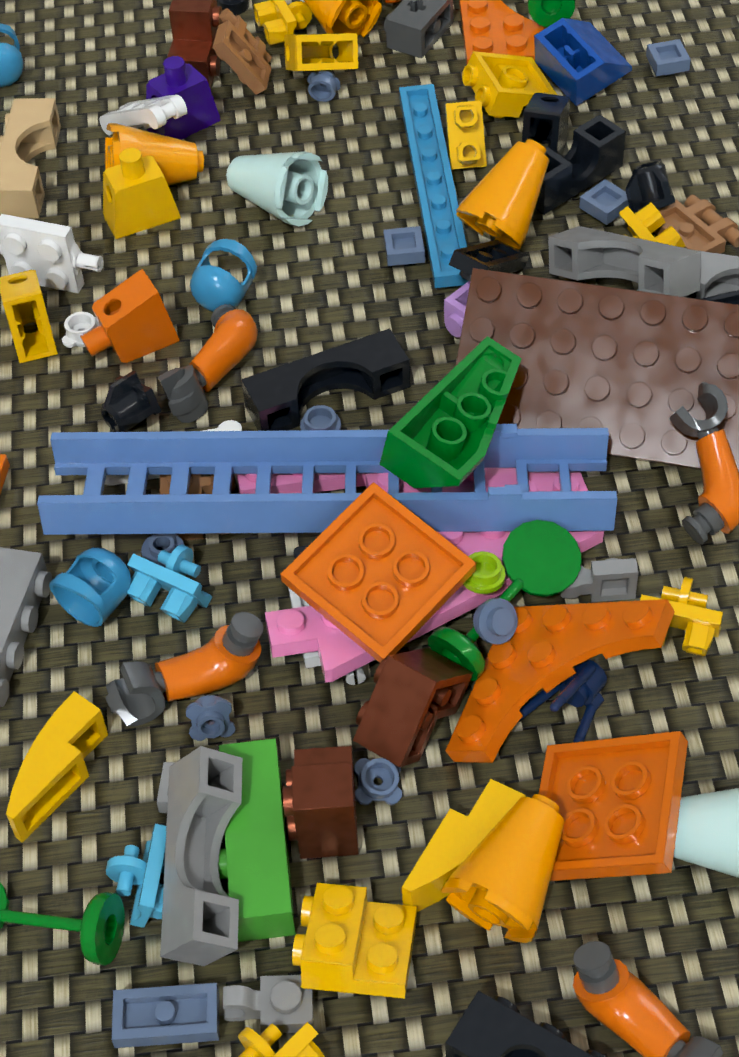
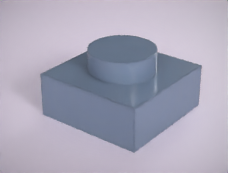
(668, 57)
(604, 201)
(404, 246)

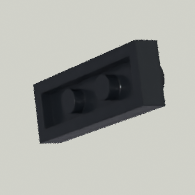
(488, 256)

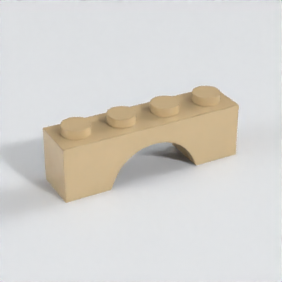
(29, 130)

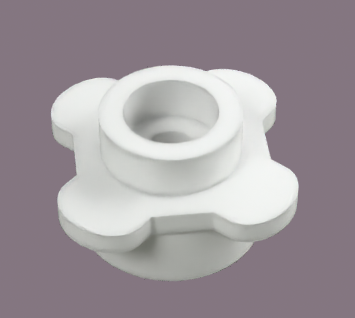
(77, 325)

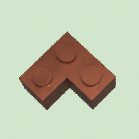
(193, 33)
(407, 701)
(322, 802)

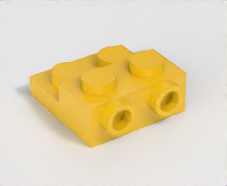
(504, 82)
(354, 942)

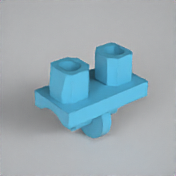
(183, 592)
(144, 873)

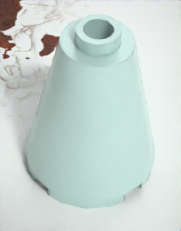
(281, 183)
(710, 831)

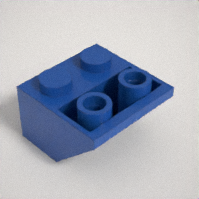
(578, 58)

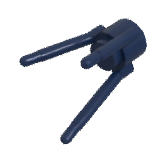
(577, 691)

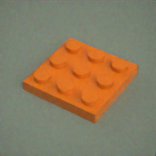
(378, 573)
(616, 804)

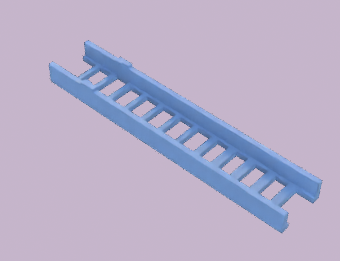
(310, 453)

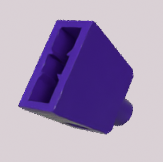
(194, 90)

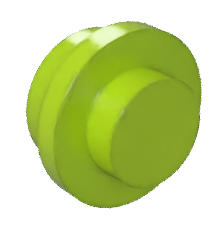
(488, 574)

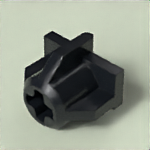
(648, 185)
(128, 403)

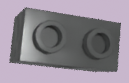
(417, 25)

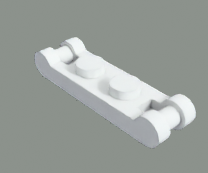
(146, 113)

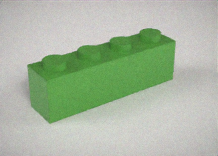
(257, 846)

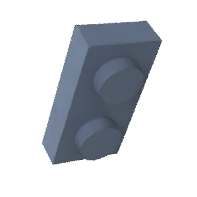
(165, 1015)

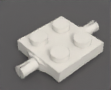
(48, 250)

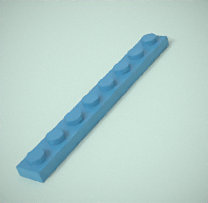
(433, 182)

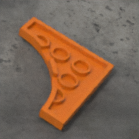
(496, 29)
(542, 656)

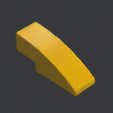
(54, 764)
(454, 842)

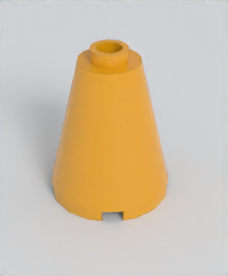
(346, 15)
(174, 156)
(507, 195)
(510, 870)

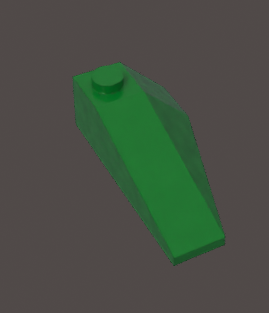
(454, 421)

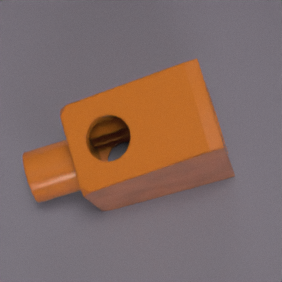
(131, 321)

